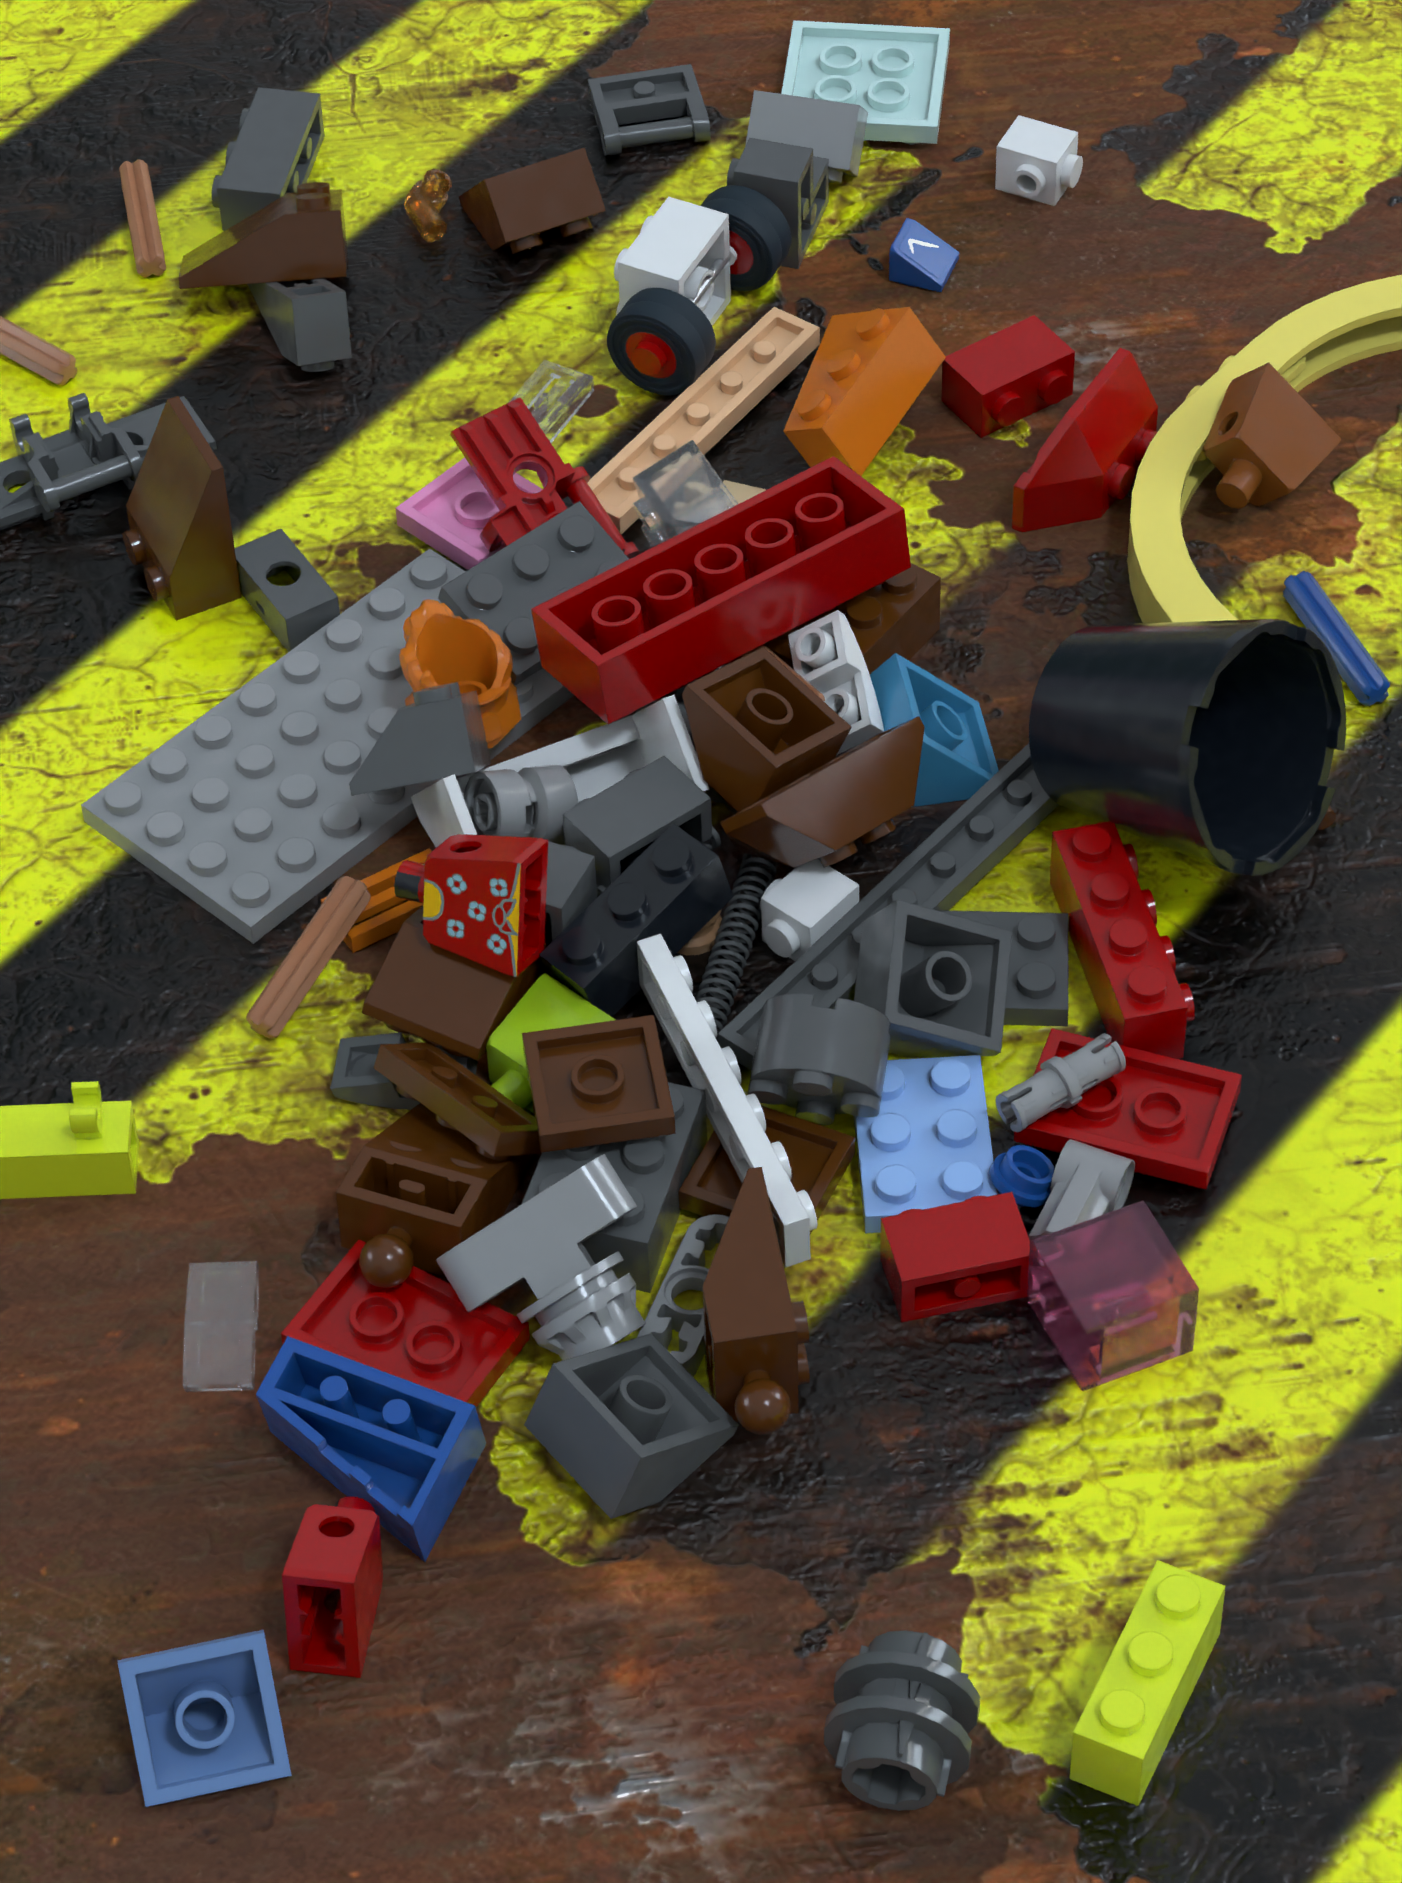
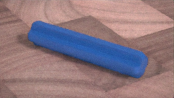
(1347, 651)

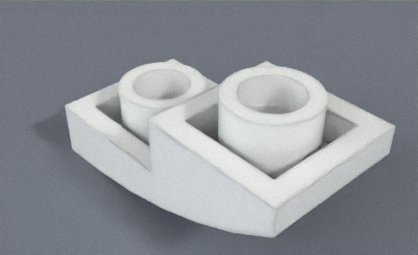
(833, 663)

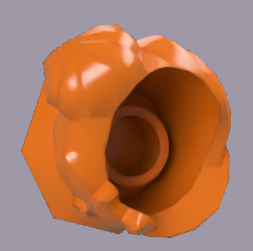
(464, 651)

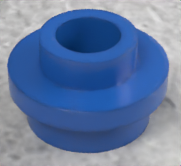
(1023, 1173)

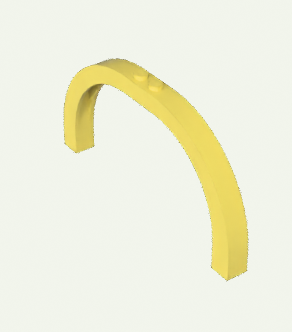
(1302, 349)

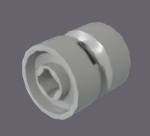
(521, 802)

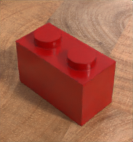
(1007, 376)
(955, 1256)

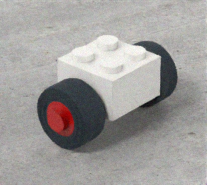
(682, 279)

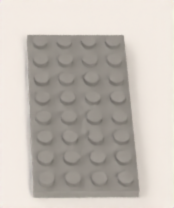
(256, 793)

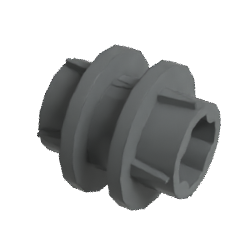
(902, 1720)

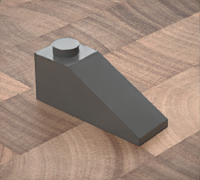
(306, 321)

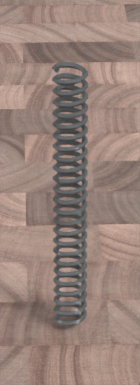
(720, 993)

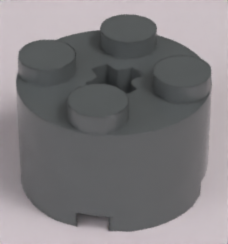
(820, 1057)

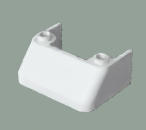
(591, 758)

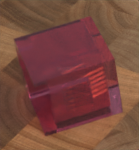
(1112, 1295)

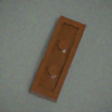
(459, 1099)

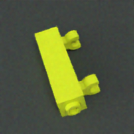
(69, 1147)

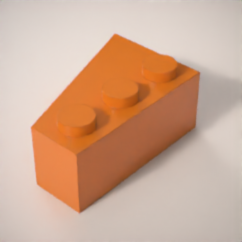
(861, 385)

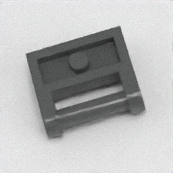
(648, 97)

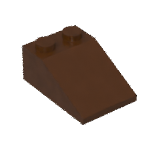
(285, 241)
(182, 519)

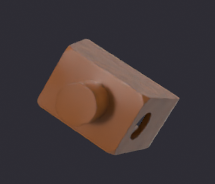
(1265, 439)

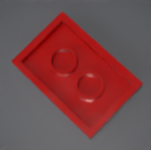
(1154, 1112)
(411, 1330)

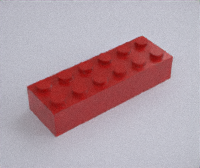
(721, 589)

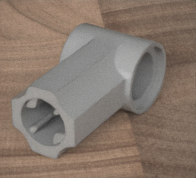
(1084, 1187)

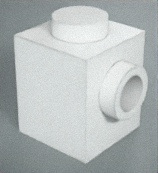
(1037, 160)
(804, 907)

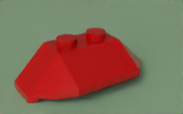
(1090, 451)

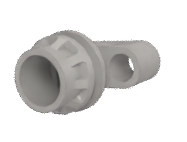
(541, 1241)

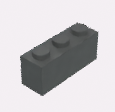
(271, 154)

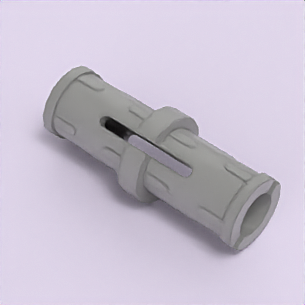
(1060, 1082)

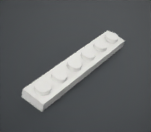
(734, 1116)

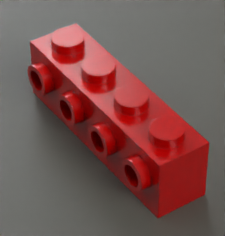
(1118, 940)

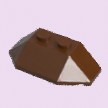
(835, 802)

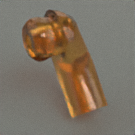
(425, 203)

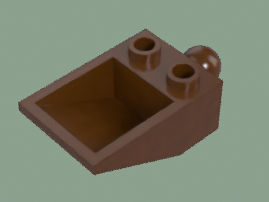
(420, 1195)
(749, 1321)

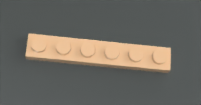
(708, 406)

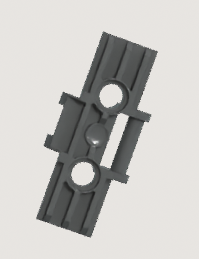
(76, 459)

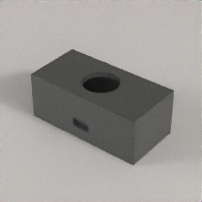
(289, 610)

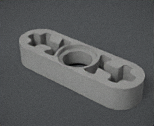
(684, 1274)

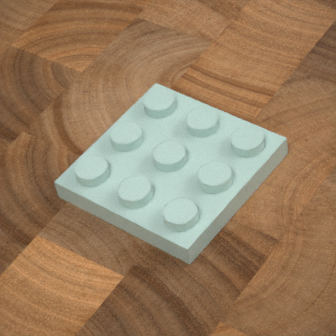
(883, 68)

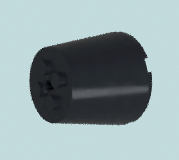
(1194, 735)

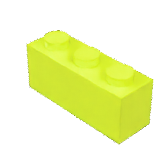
(1147, 1683)

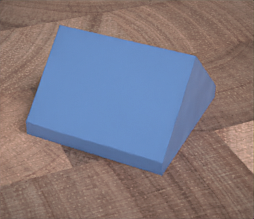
(204, 1718)

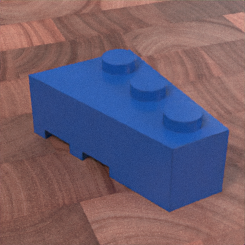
(374, 1437)

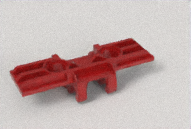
(514, 441)

